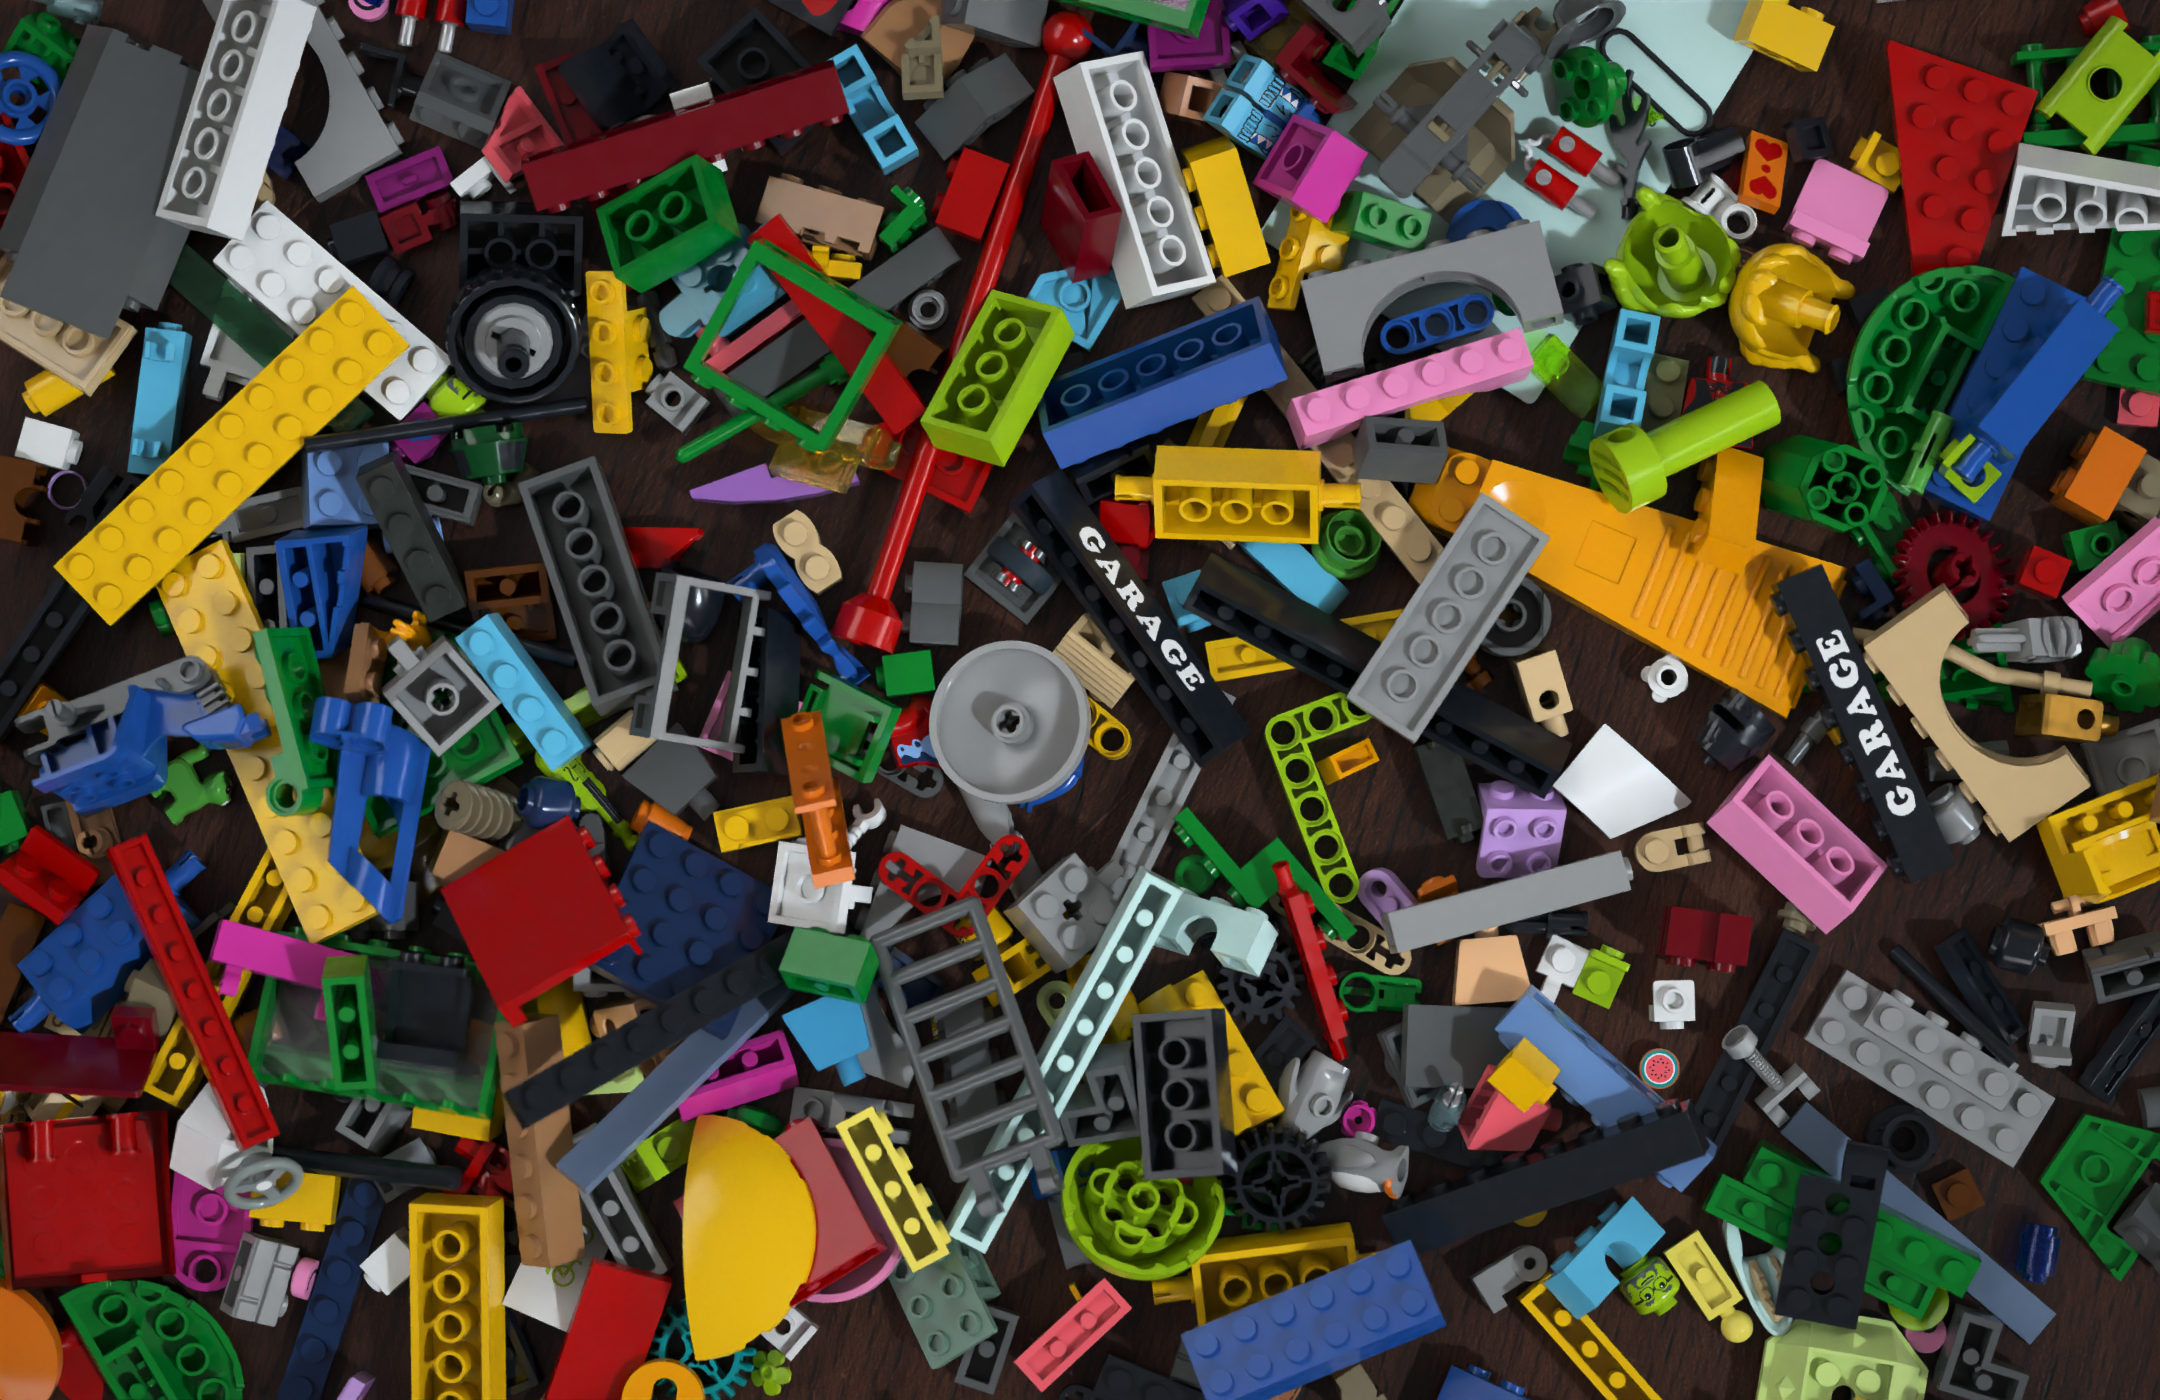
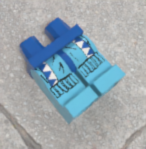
(1257, 107)

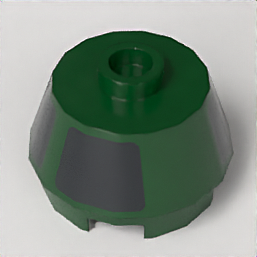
(489, 452)

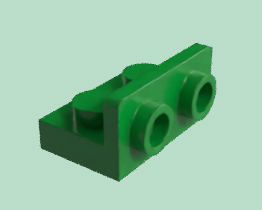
(44, 37)
(903, 227)
(1881, 537)

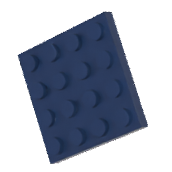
(691, 918)

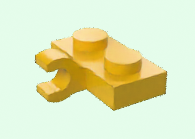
(840, 267)

